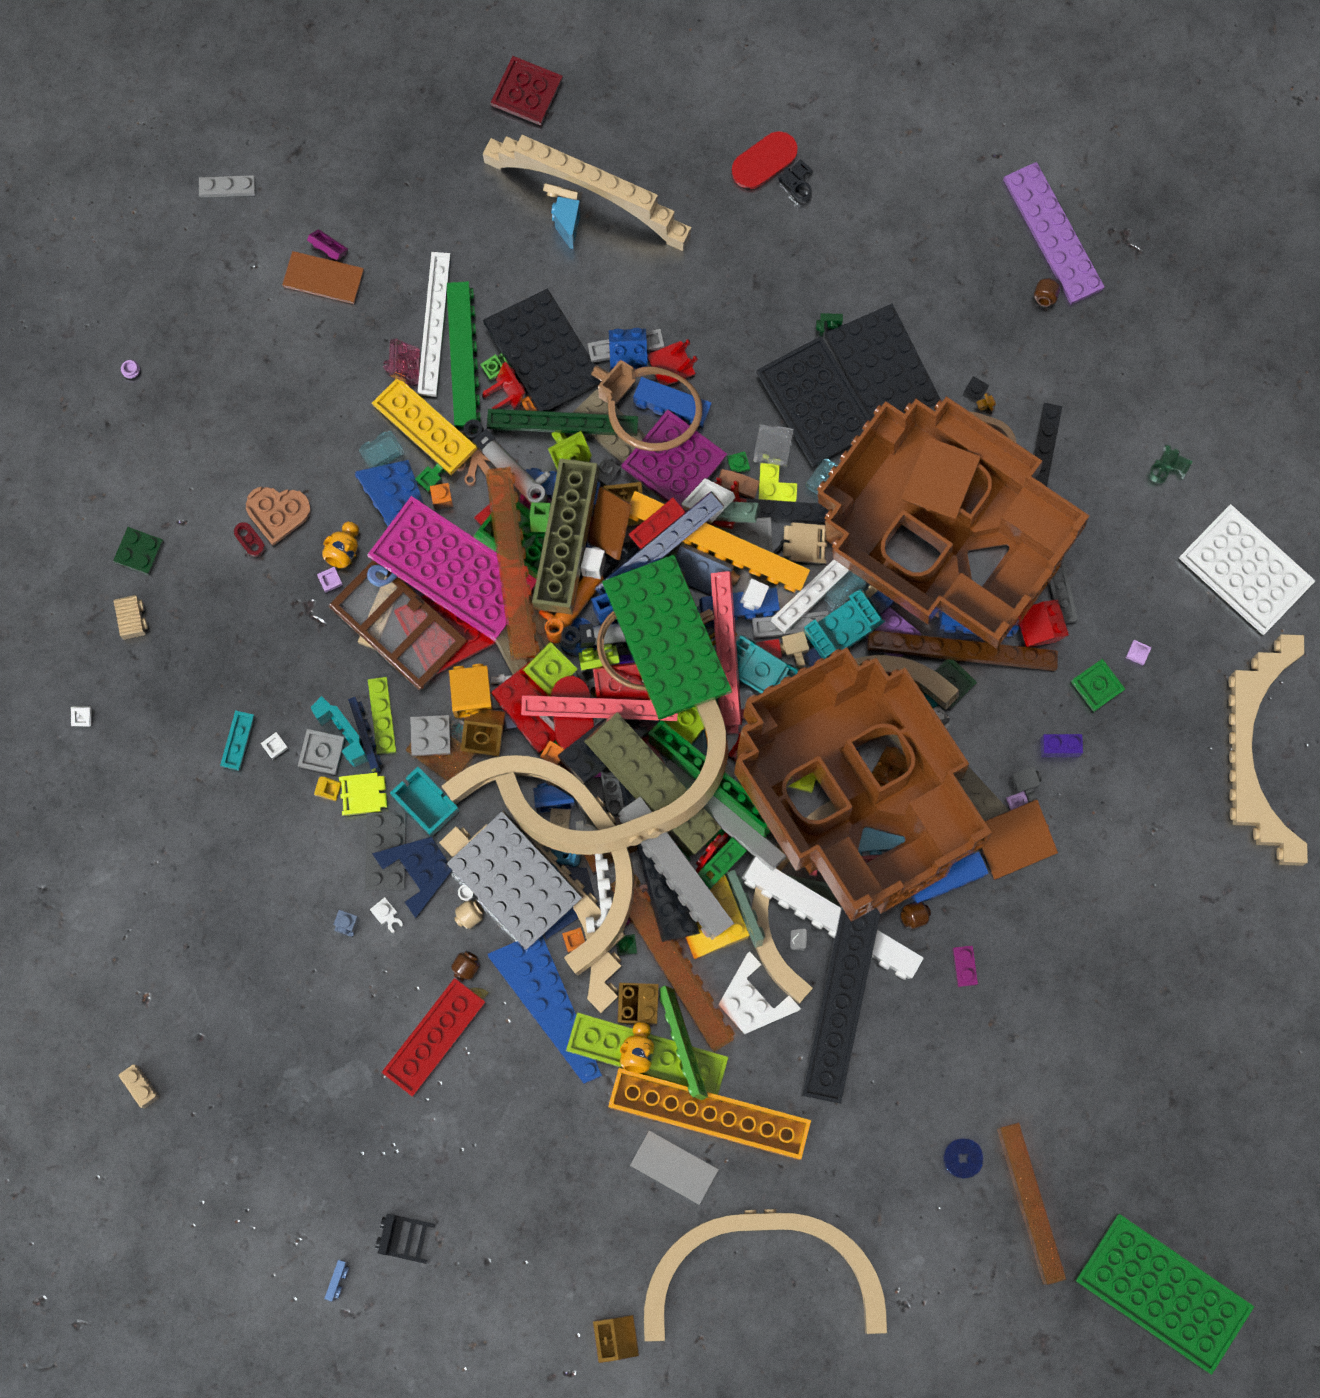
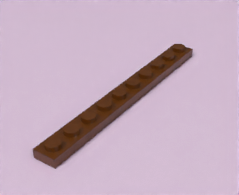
(962, 650)

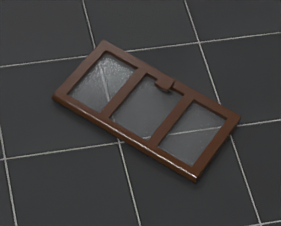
(398, 626)

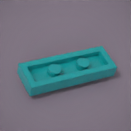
(237, 740)

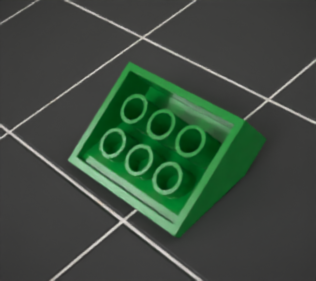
(531, 541)

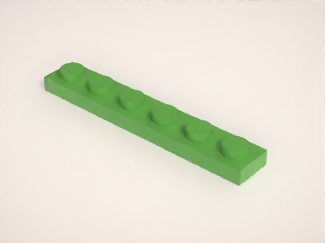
(684, 1047)

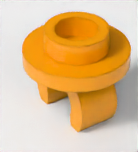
(986, 403)

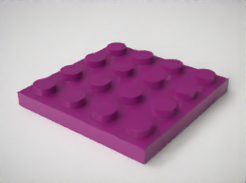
(677, 470)

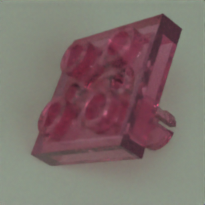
(403, 362)

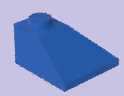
(551, 797)

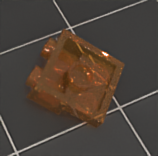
(890, 766)

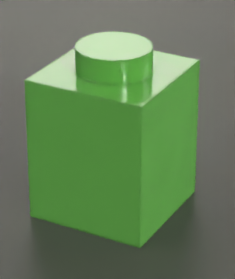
(539, 516)

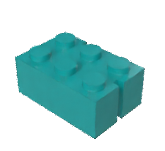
(424, 802)

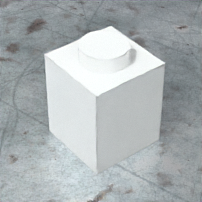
(593, 562)
(754, 594)

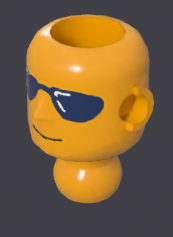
(341, 546)
(637, 1050)

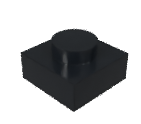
(976, 389)

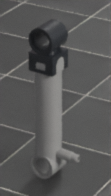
(501, 458)
(587, 636)

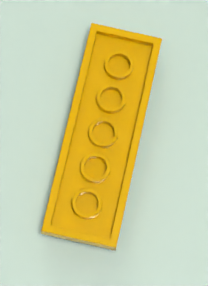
(424, 426)

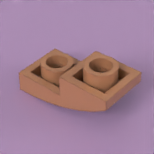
(747, 485)

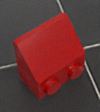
(1043, 624)

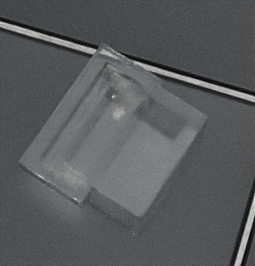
(773, 445)

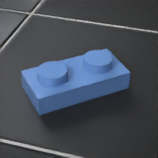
(334, 1289)

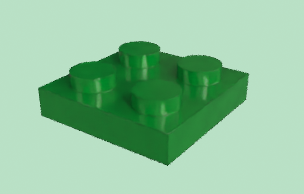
(1098, 685)

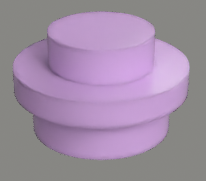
(130, 369)

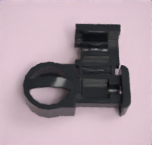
(796, 176)

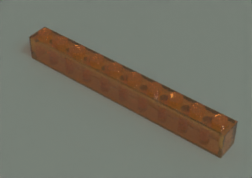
(511, 564)
(679, 972)

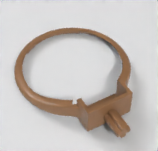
(619, 381)
(706, 617)

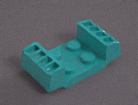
(844, 625)
(759, 667)
(324, 713)

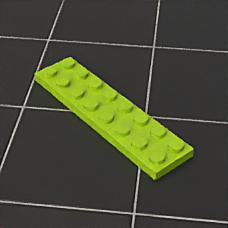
(603, 1039)

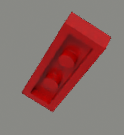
(656, 523)

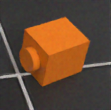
(441, 496)

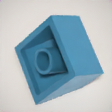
(566, 217)

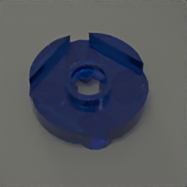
(951, 1158)

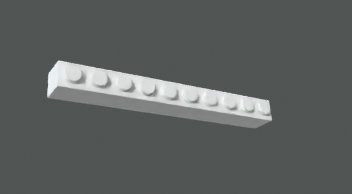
(826, 915)

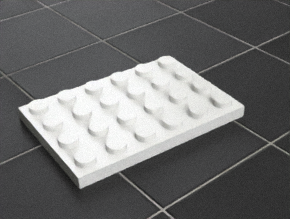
(1246, 569)

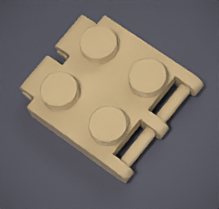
(804, 543)

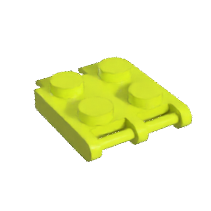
(363, 793)

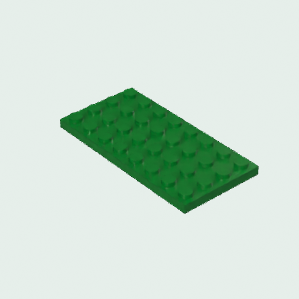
(666, 637)
(1164, 1294)

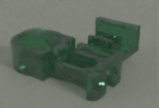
(1173, 461)

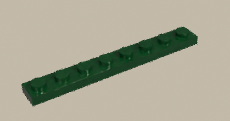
(558, 422)

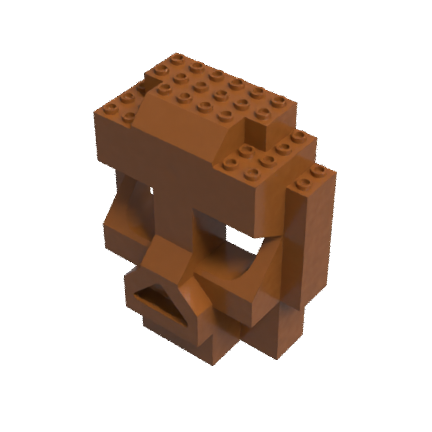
(1014, 512)
(814, 728)

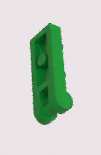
(722, 862)

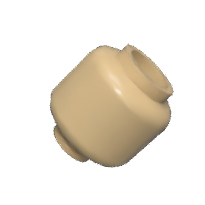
(469, 914)

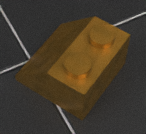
(483, 732)

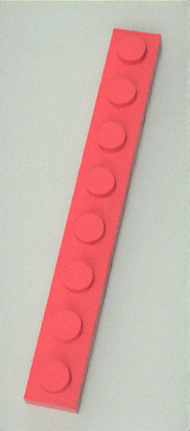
(726, 645)
(589, 707)

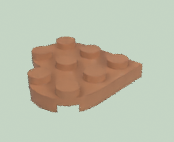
(277, 512)

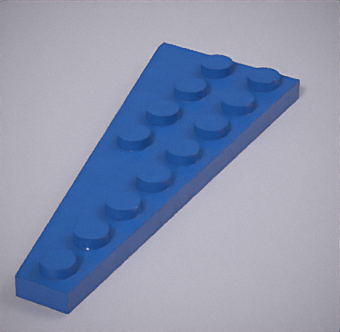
(389, 487)
(540, 989)

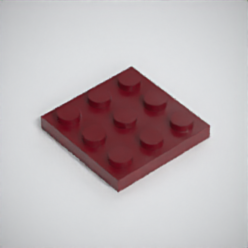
(526, 90)

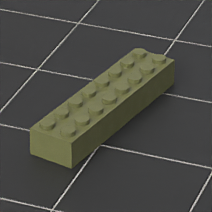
(566, 536)
(648, 778)

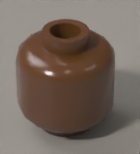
(1047, 292)
(915, 915)
(465, 966)

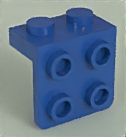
(628, 346)

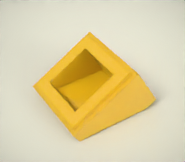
(327, 788)

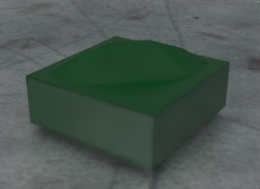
(627, 946)

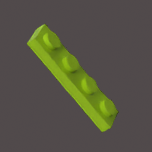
(382, 716)

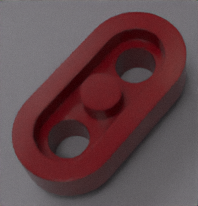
(249, 540)

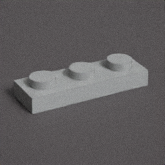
(227, 186)

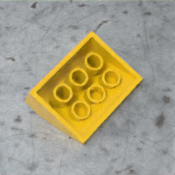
(700, 944)

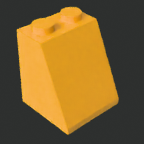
(470, 690)

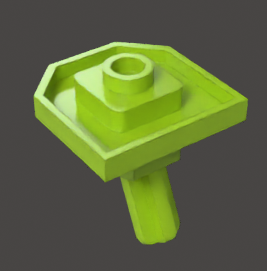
(569, 448)

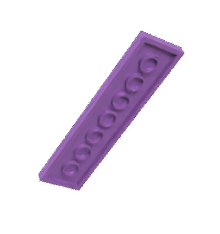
(1053, 233)

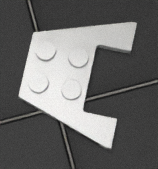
(747, 1006)

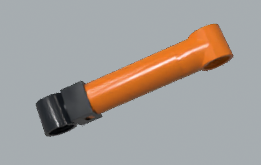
(585, 591)

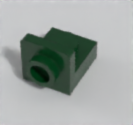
(828, 320)

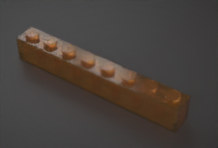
(1031, 1204)

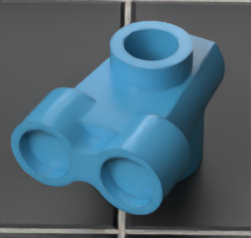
(564, 858)

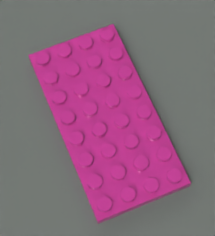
(445, 566)

